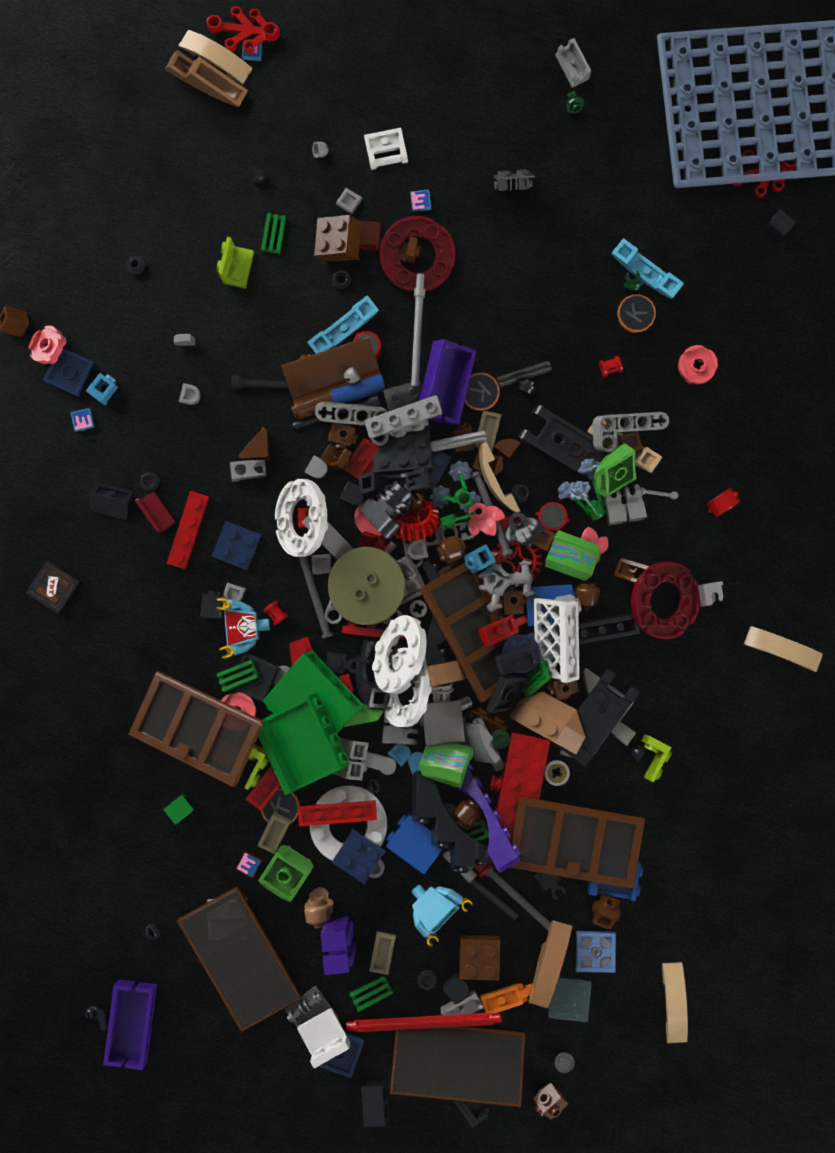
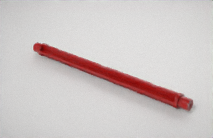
(422, 1022)

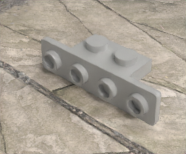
(404, 419)

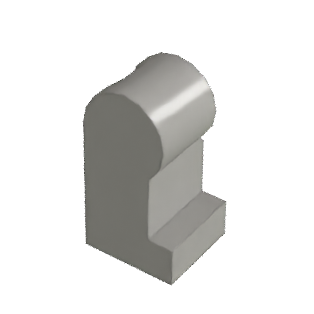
(247, 469)
(380, 762)

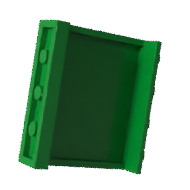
(313, 676)
(302, 744)

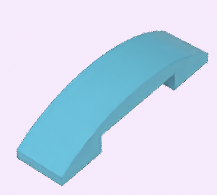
(649, 273)
(345, 326)

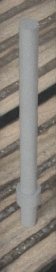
(419, 294)

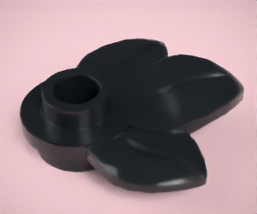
(524, 531)

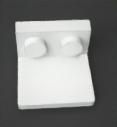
(324, 1037)

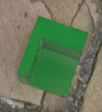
(178, 809)

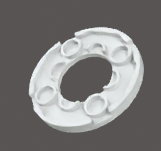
(288, 498)
(416, 638)
(409, 714)
(375, 831)

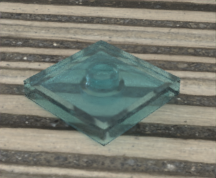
(570, 1000)

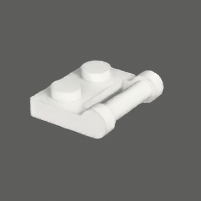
(385, 142)

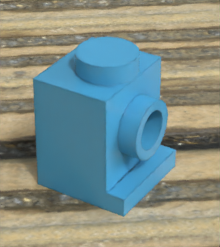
(100, 381)
(474, 562)

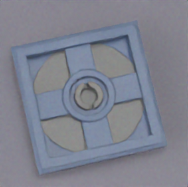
(595, 951)

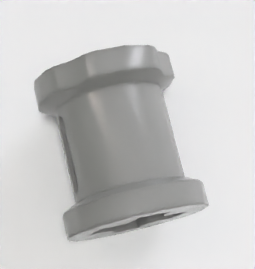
(420, 603)

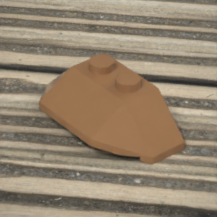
(550, 719)

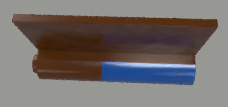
(322, 377)

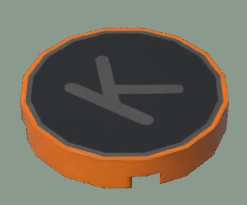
(636, 313)
(482, 392)
(283, 804)

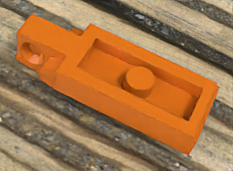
(505, 998)

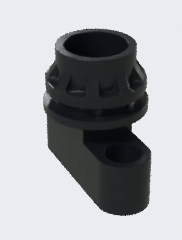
(383, 512)

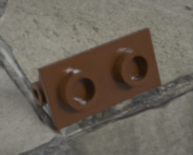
(494, 721)

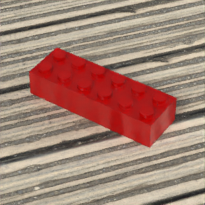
(521, 774)

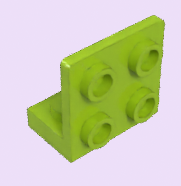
(235, 264)
(260, 754)
(662, 755)

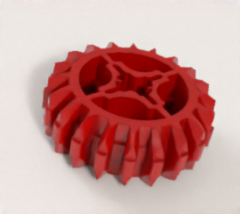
(418, 522)
(534, 557)

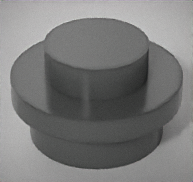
(564, 1062)

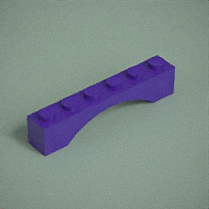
(500, 849)

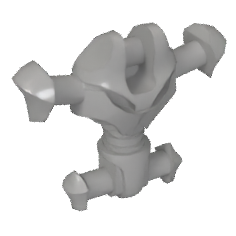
(498, 580)

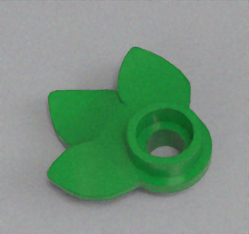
(449, 520)

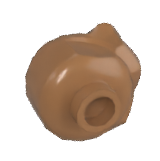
(318, 907)

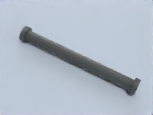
(477, 476)
(315, 597)
(518, 898)

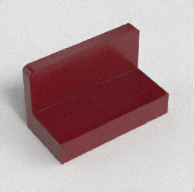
(156, 512)

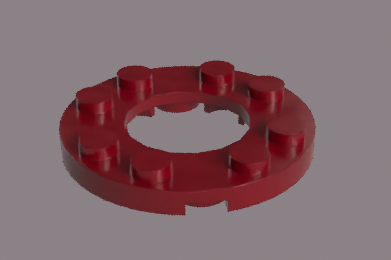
(417, 227)
(688, 605)

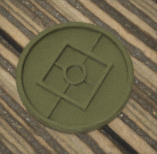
(366, 585)

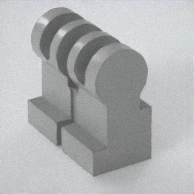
(631, 511)
(398, 735)
(354, 751)

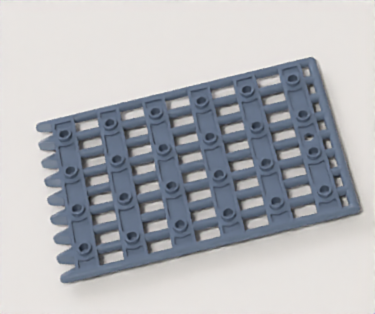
(760, 102)

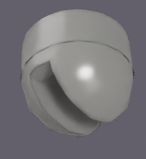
(319, 149)
(352, 375)

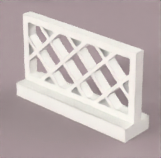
(567, 640)

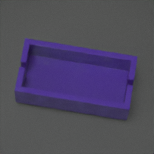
(448, 379)
(337, 940)
(130, 1024)

